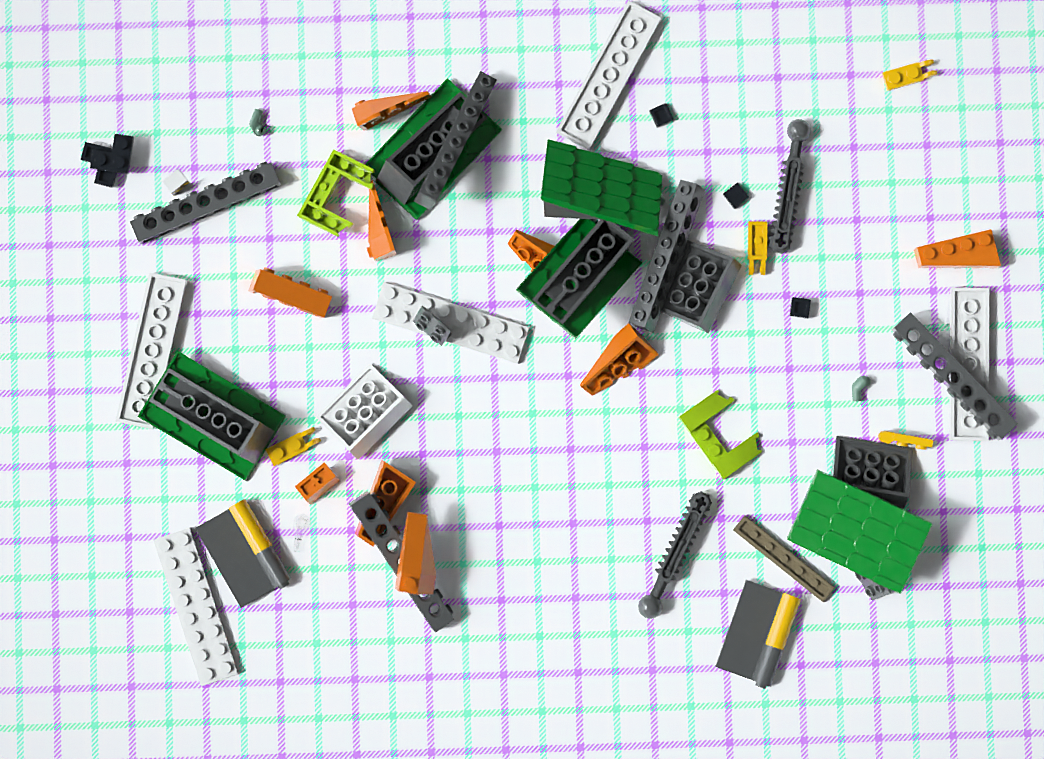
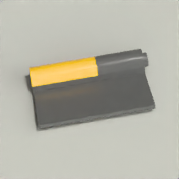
(243, 553)
(758, 633)

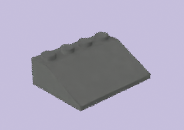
(700, 286)
(874, 468)

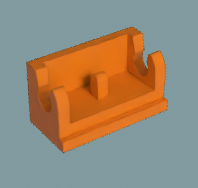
(317, 483)

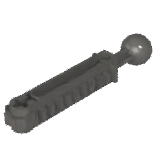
(798, 132)
(650, 605)

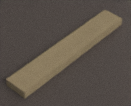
(783, 558)

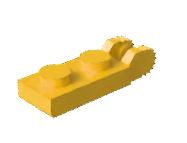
(907, 75)
(757, 245)
(903, 439)
(291, 447)

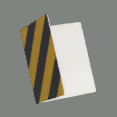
(175, 182)

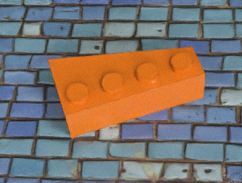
(967, 251)
(290, 293)
(391, 490)

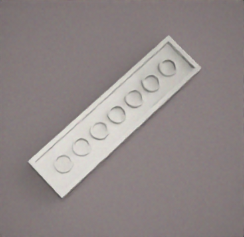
(608, 75)
(469, 327)
(150, 345)
(971, 348)
(195, 606)

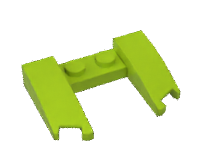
(336, 166)
(695, 424)

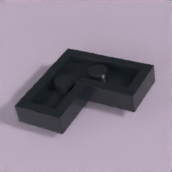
(116, 161)
(102, 178)

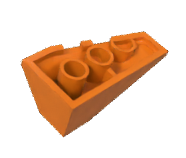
(375, 111)
(379, 237)
(529, 248)
(622, 355)
(416, 563)

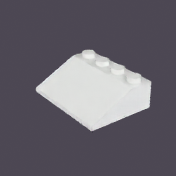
(364, 411)

